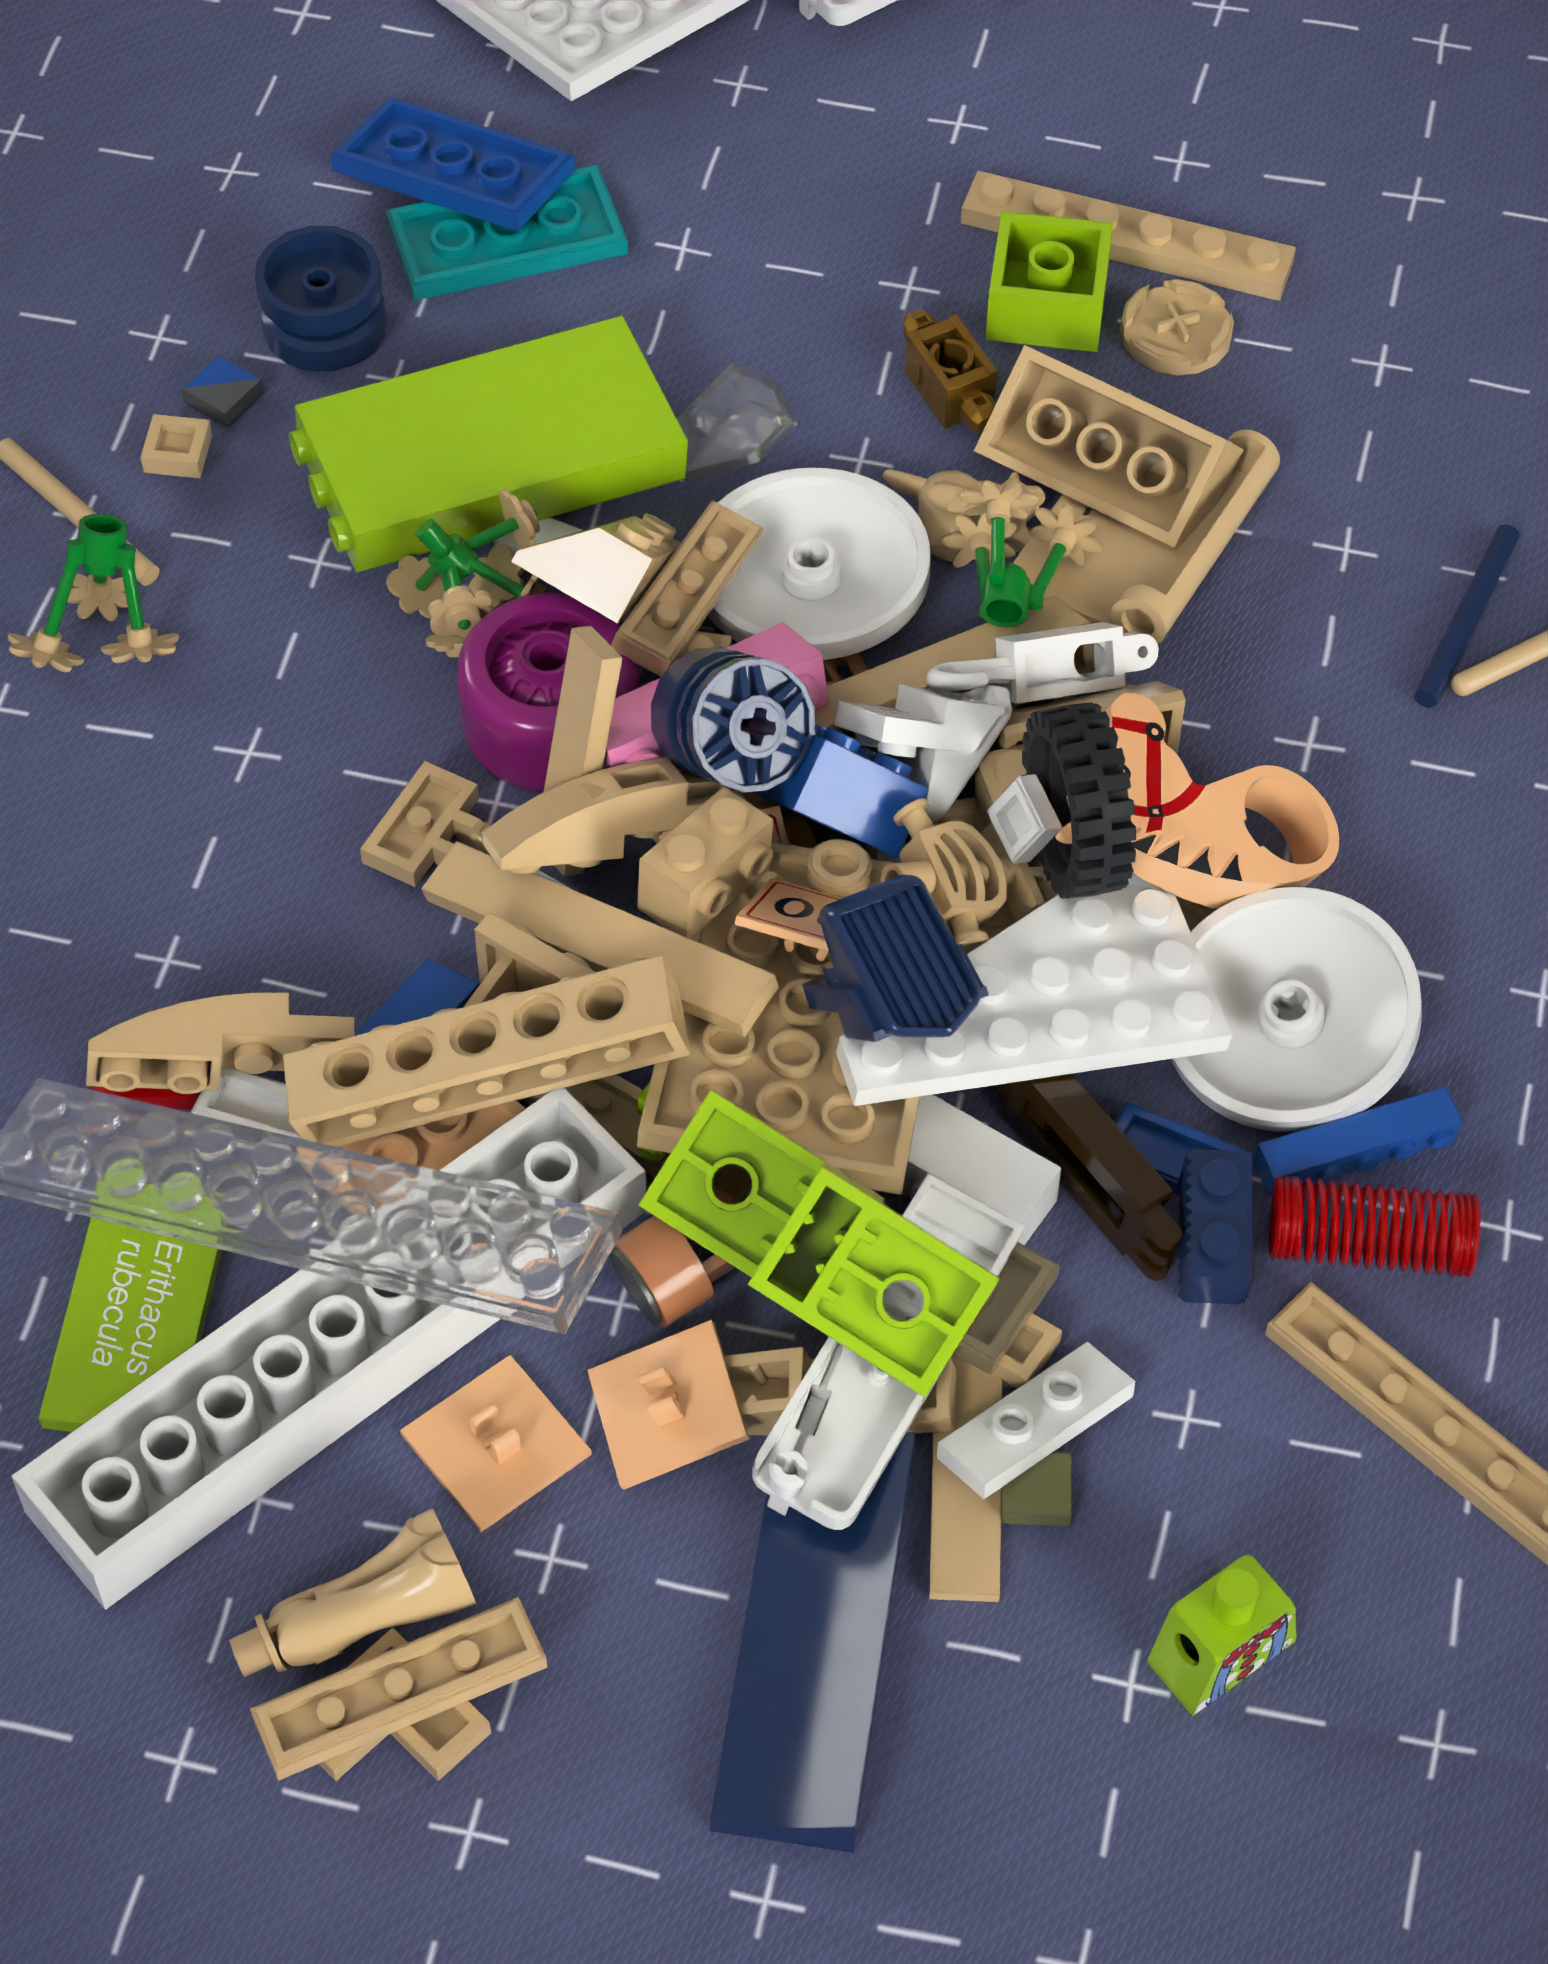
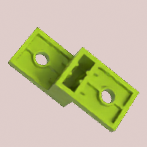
(819, 1243)

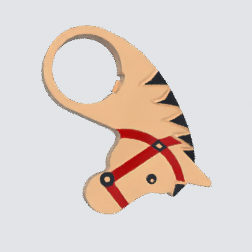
(1196, 835)

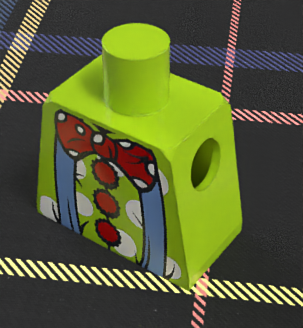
(1235, 1626)

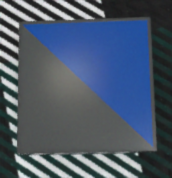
(222, 390)

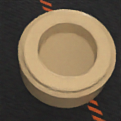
(839, 868)

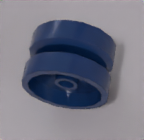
(321, 298)

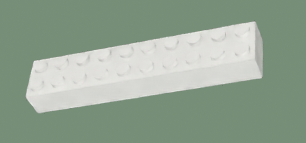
(285, 1378)

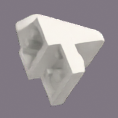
(934, 734)

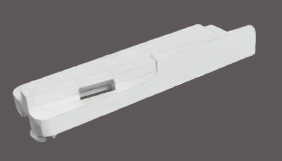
(867, 1408)

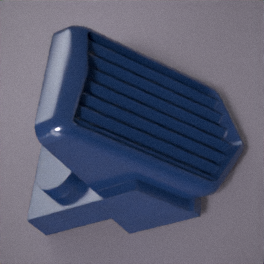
(893, 965)

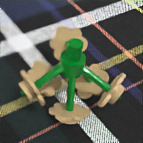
(436, 581)

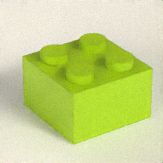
(1048, 281)

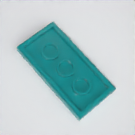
(458, 252)

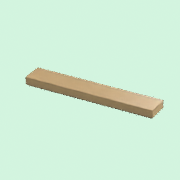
(605, 937)
(1417, 1414)
(962, 1524)

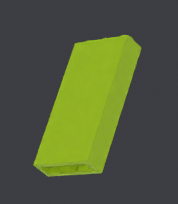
(544, 418)

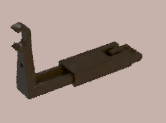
(1097, 1167)

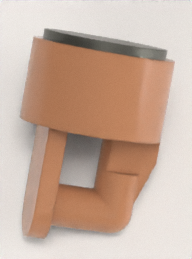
(664, 1270)

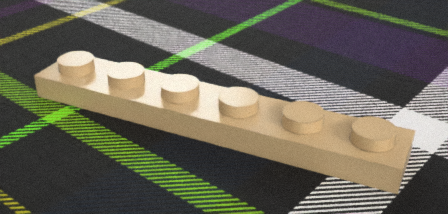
(1143, 236)

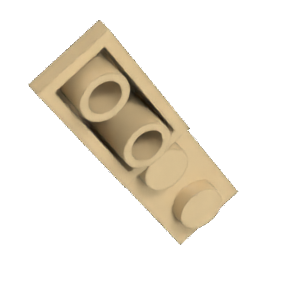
(593, 813)
(195, 1039)

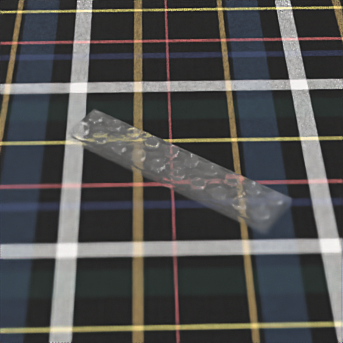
(306, 1204)

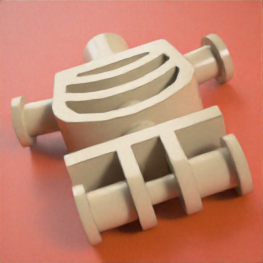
(967, 873)

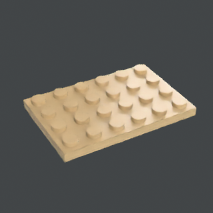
(787, 1060)

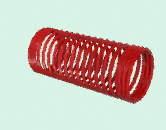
(1463, 1237)

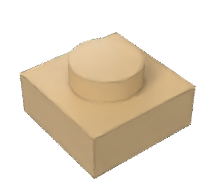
(176, 446)

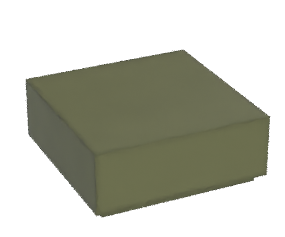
(1040, 1494)

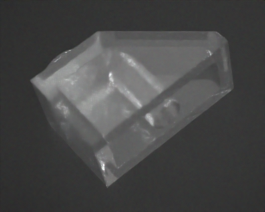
(734, 422)

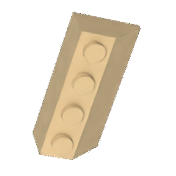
(1107, 448)

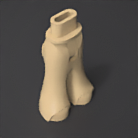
(400, 1585)

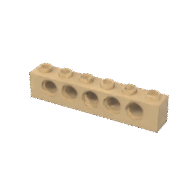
(519, 1063)

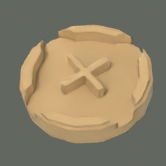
(1176, 327)

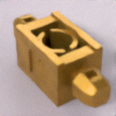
(949, 370)

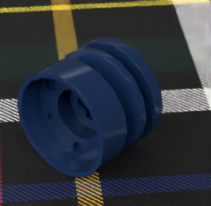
(701, 714)

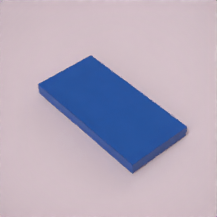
(453, 163)

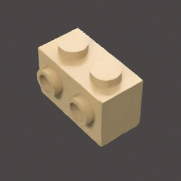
(705, 863)

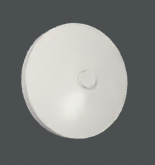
(833, 563)
(1314, 1005)

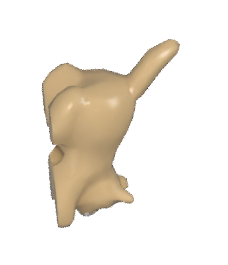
(941, 502)

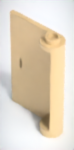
(1139, 578)

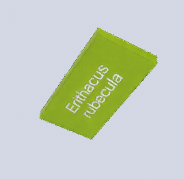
(128, 1316)

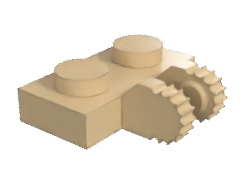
(422, 823)

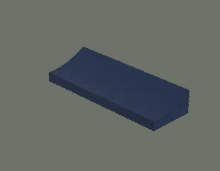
(811, 1671)

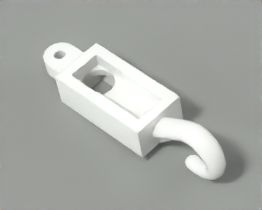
(1043, 666)

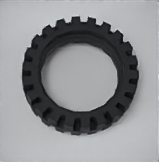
(1079, 758)

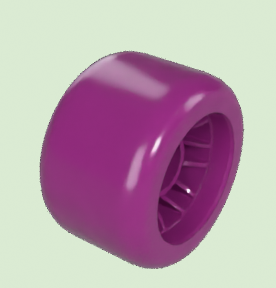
(514, 678)

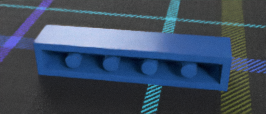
(1361, 1140)

